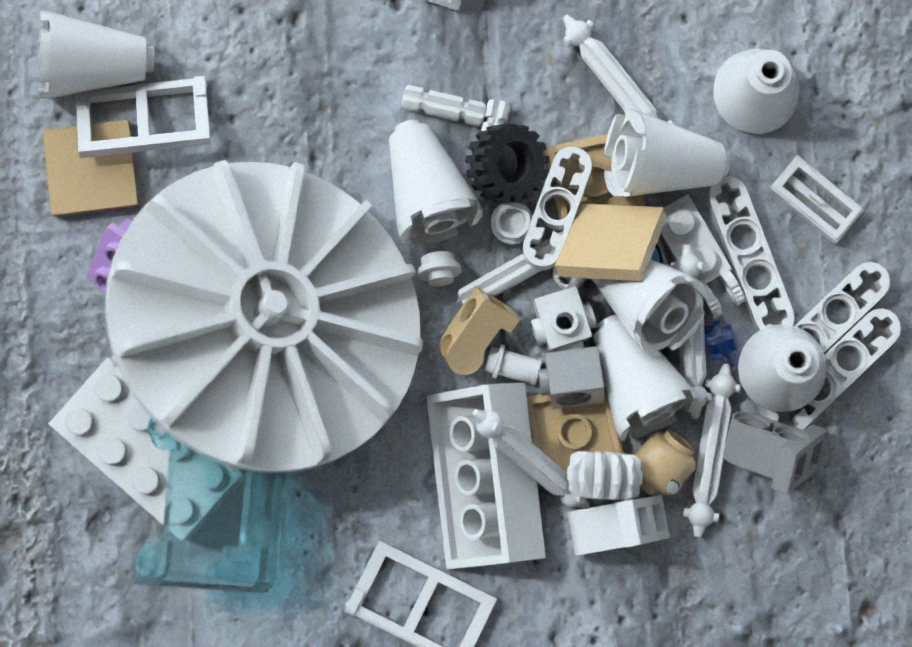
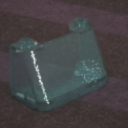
(216, 526)

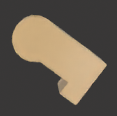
(473, 331)

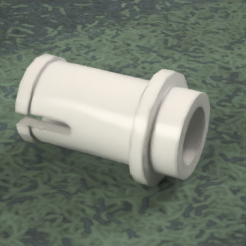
(512, 365)

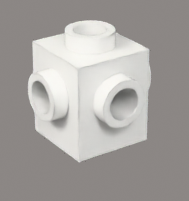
(564, 305)

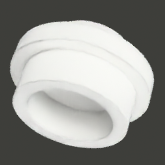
(511, 222)
(439, 268)

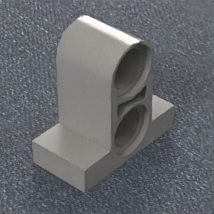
(774, 449)

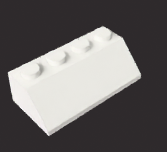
(483, 496)

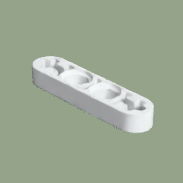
(756, 255)
(829, 332)
(840, 379)

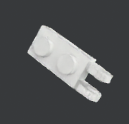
(687, 226)

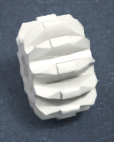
(604, 475)

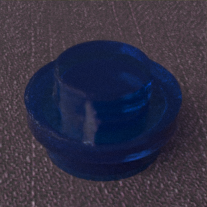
(720, 340)

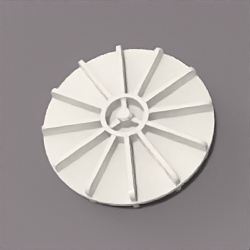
(263, 317)

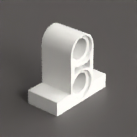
(618, 525)

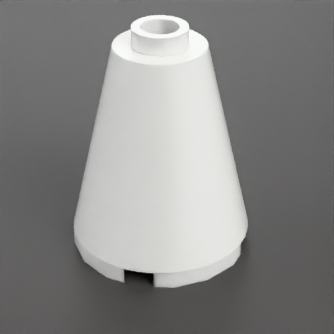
(88, 56)
(756, 91)
(660, 157)
(428, 187)
(659, 308)
(769, 376)
(639, 386)

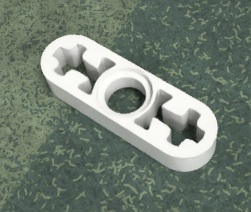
(557, 174)

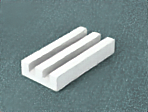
(804, 211)

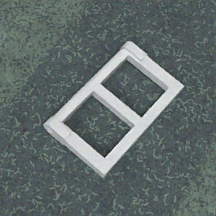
(144, 140)
(407, 633)

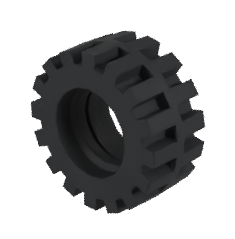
(485, 165)

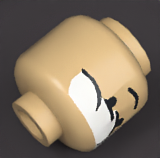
(665, 462)

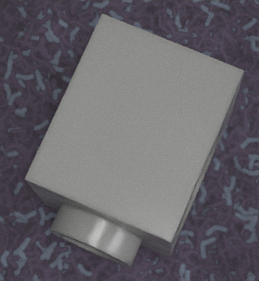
(572, 378)

